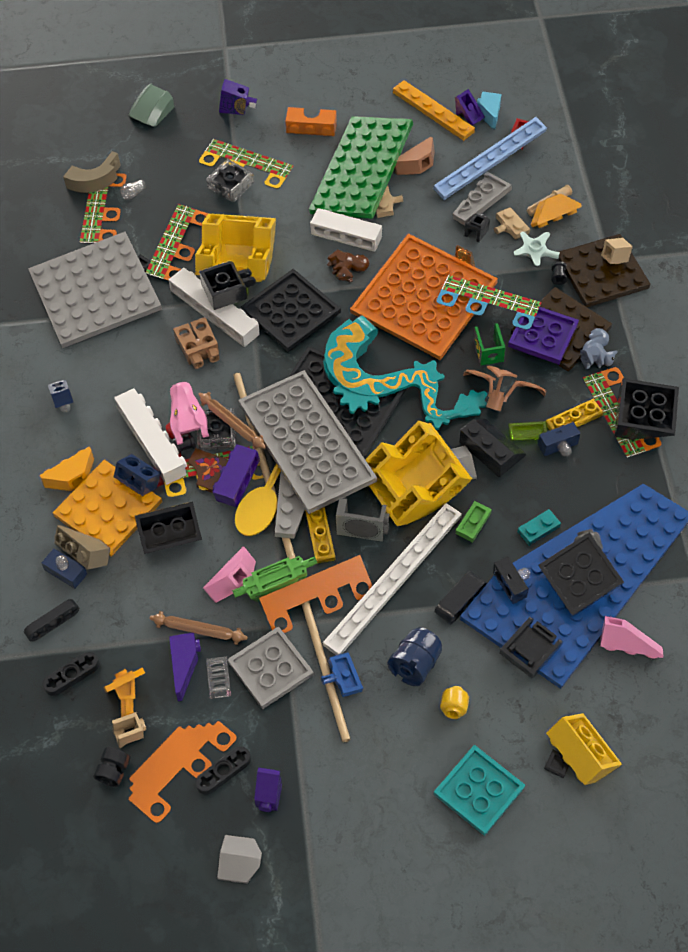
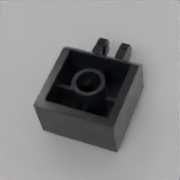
(225, 284)

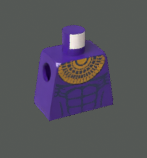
(235, 98)

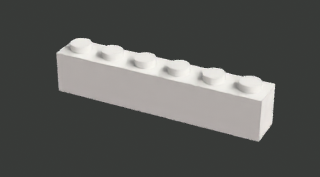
(228, 318)
(150, 436)

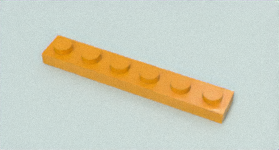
(434, 110)

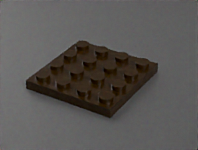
(597, 278)
(588, 321)

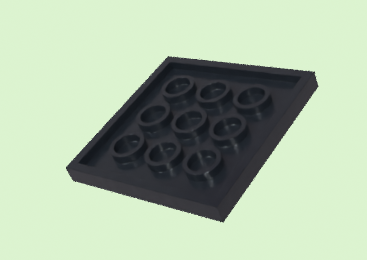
(291, 309)

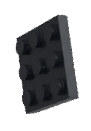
(581, 574)

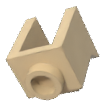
(121, 724)

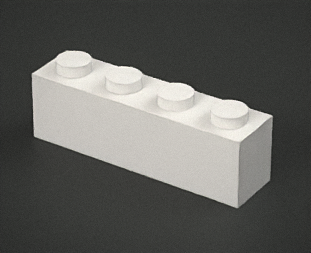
(346, 229)

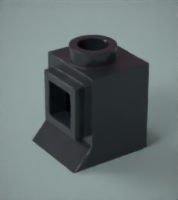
(479, 224)

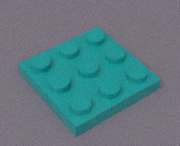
(479, 790)

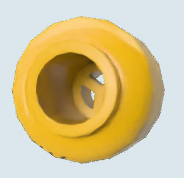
(454, 702)

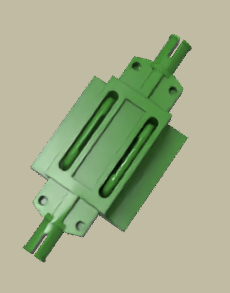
(274, 577)

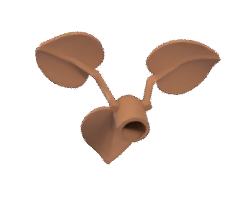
(496, 397)

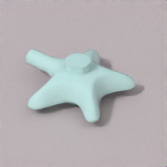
(535, 248)

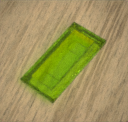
(527, 430)

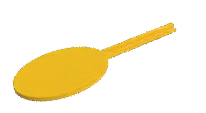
(257, 508)

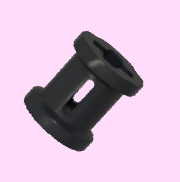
(559, 276)
(188, 442)

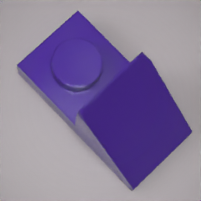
(468, 106)

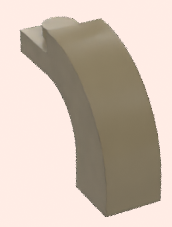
(93, 179)

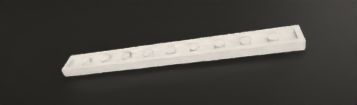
(391, 580)

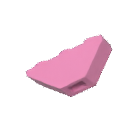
(231, 575)

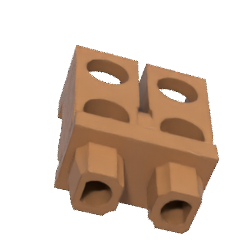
(197, 343)

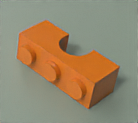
(323, 124)

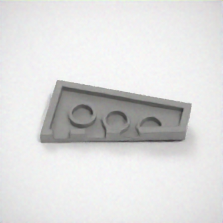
(486, 193)
(288, 511)

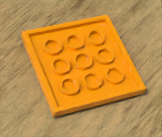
(105, 507)

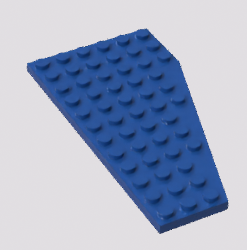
(634, 539)

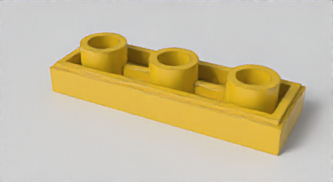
(579, 415)
(321, 543)

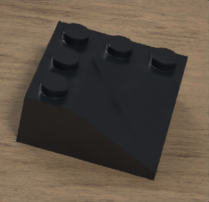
(646, 410)

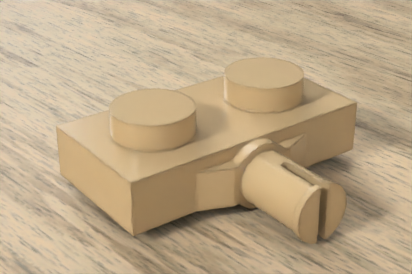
(386, 204)
(510, 223)

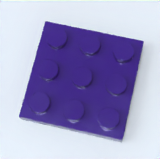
(546, 337)

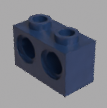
(137, 474)

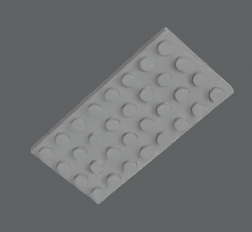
(307, 441)

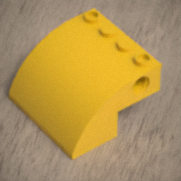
(237, 239)
(416, 474)

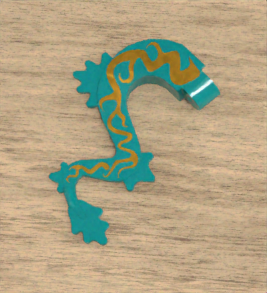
(358, 388)

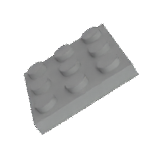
(270, 667)

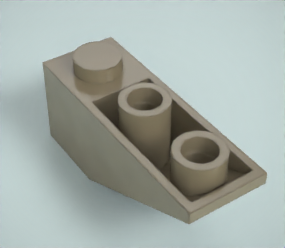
(82, 547)

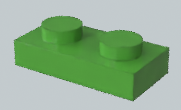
(473, 521)

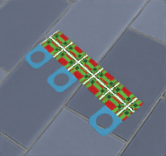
(484, 295)

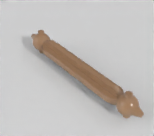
(232, 420)
(198, 627)

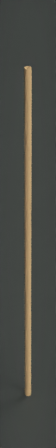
(306, 606)

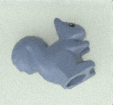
(594, 351)

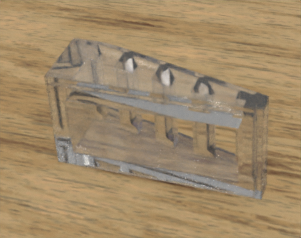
(221, 691)

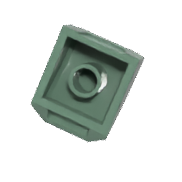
(152, 105)

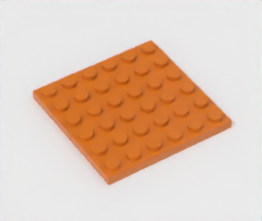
(406, 294)

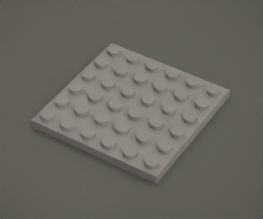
(94, 289)

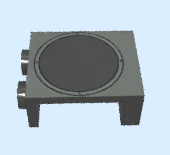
(359, 525)

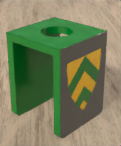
(484, 353)

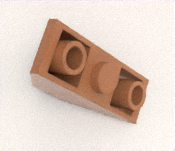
(416, 159)

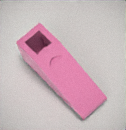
(621, 635)

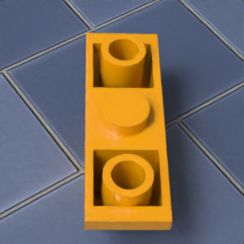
(553, 209)
(69, 472)

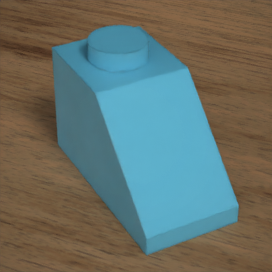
(490, 106)

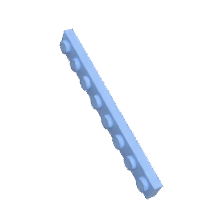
(489, 158)

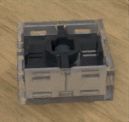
(230, 180)
(220, 433)

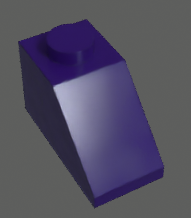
(267, 789)

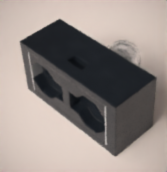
(512, 579)

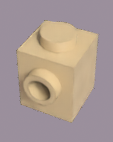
(616, 250)

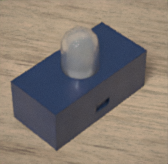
(61, 395)
(559, 440)
(64, 568)

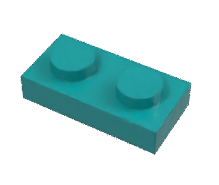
(539, 527)

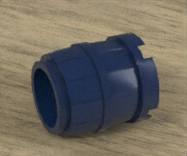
(415, 656)

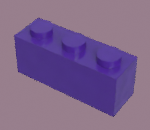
(236, 475)

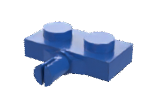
(343, 675)

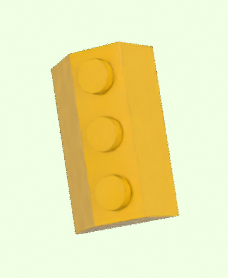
(583, 748)

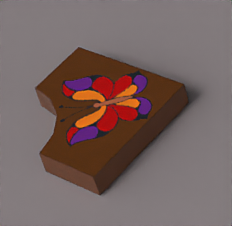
(207, 467)

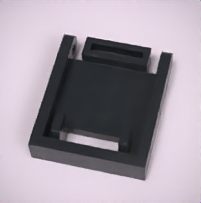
(533, 645)

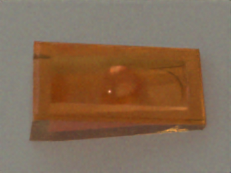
(464, 255)

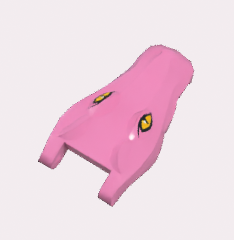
(186, 412)

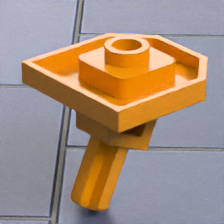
(125, 689)

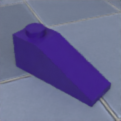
(184, 660)

